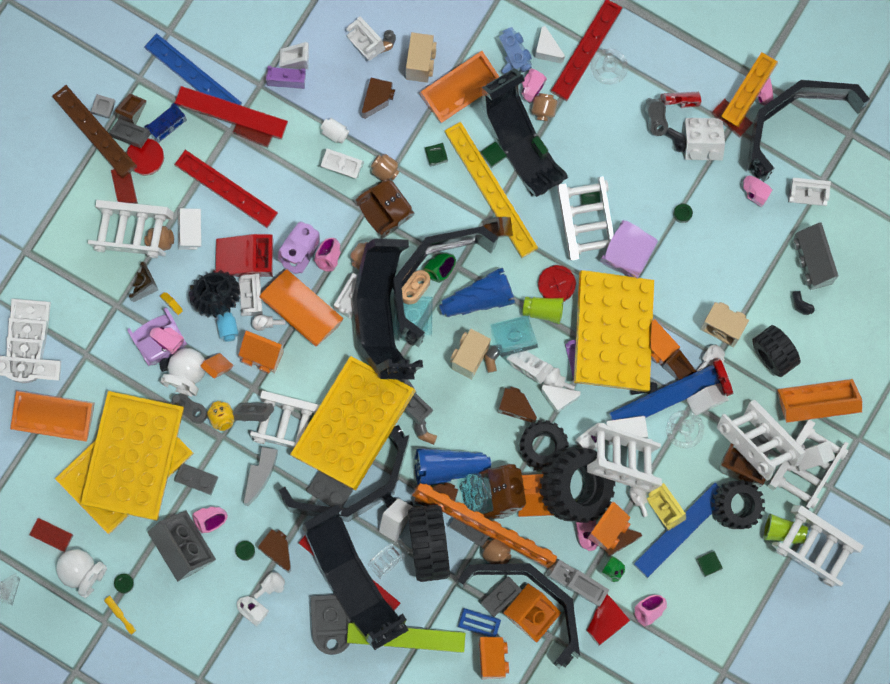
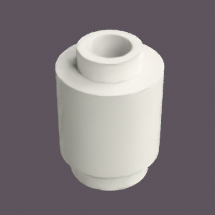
(334, 130)

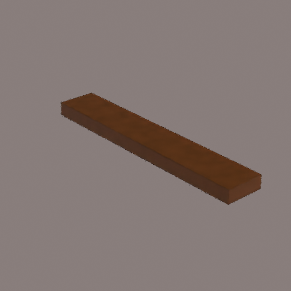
(94, 131)

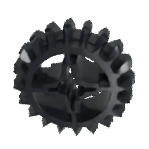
(214, 293)

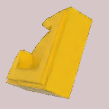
(170, 301)

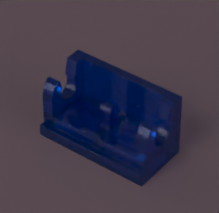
(166, 123)

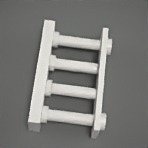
(124, 210)
(568, 212)
(288, 405)
(765, 425)
(616, 471)
(780, 481)
(833, 536)

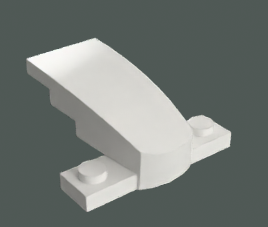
(27, 343)

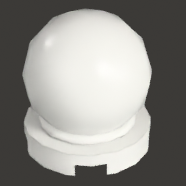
(184, 371)
(78, 570)

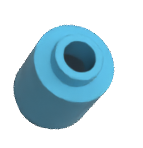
(227, 327)

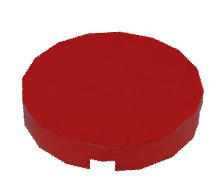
(148, 158)
(557, 283)
(723, 377)

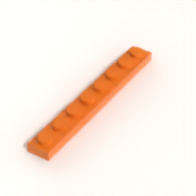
(490, 528)

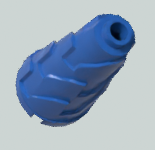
(481, 295)
(446, 465)

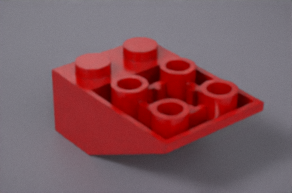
(245, 255)

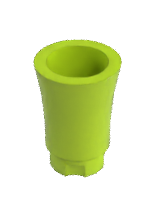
(544, 308)
(778, 528)

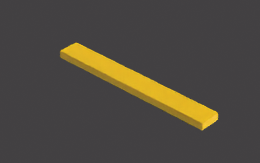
(490, 187)

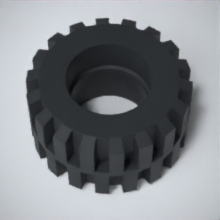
(776, 351)
(541, 429)
(753, 504)

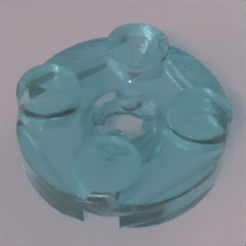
(468, 487)

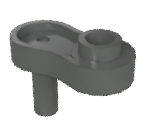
(656, 111)
(190, 408)

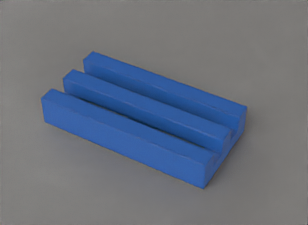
(495, 628)

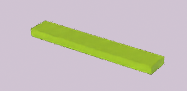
(417, 639)

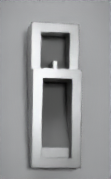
(260, 474)
(577, 582)

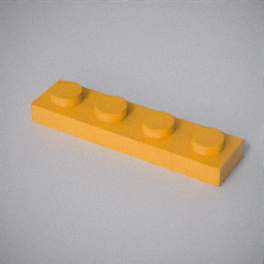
(749, 89)

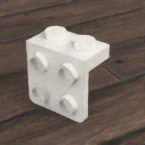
(704, 139)

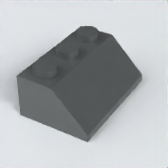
(815, 257)
(181, 545)

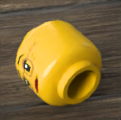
(221, 416)

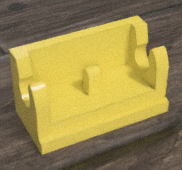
(666, 507)

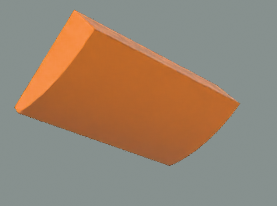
(459, 87)
(301, 307)
(820, 400)
(52, 415)

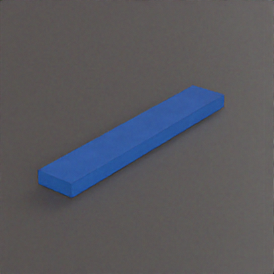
(187, 69)
(668, 395)
(676, 536)

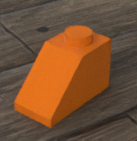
(661, 344)

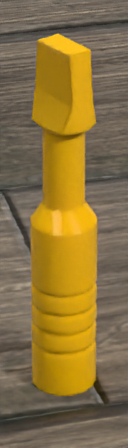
(119, 614)

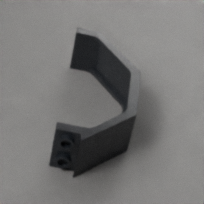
(802, 89)
(515, 134)
(432, 244)
(374, 313)
(348, 514)
(351, 580)
(546, 585)

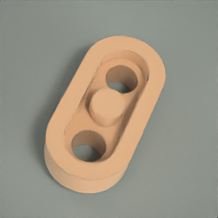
(413, 288)

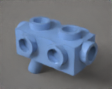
(516, 54)

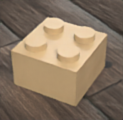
(419, 62)
(725, 324)
(470, 354)

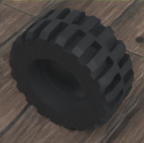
(557, 490)
(429, 543)

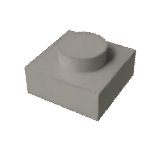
(103, 106)

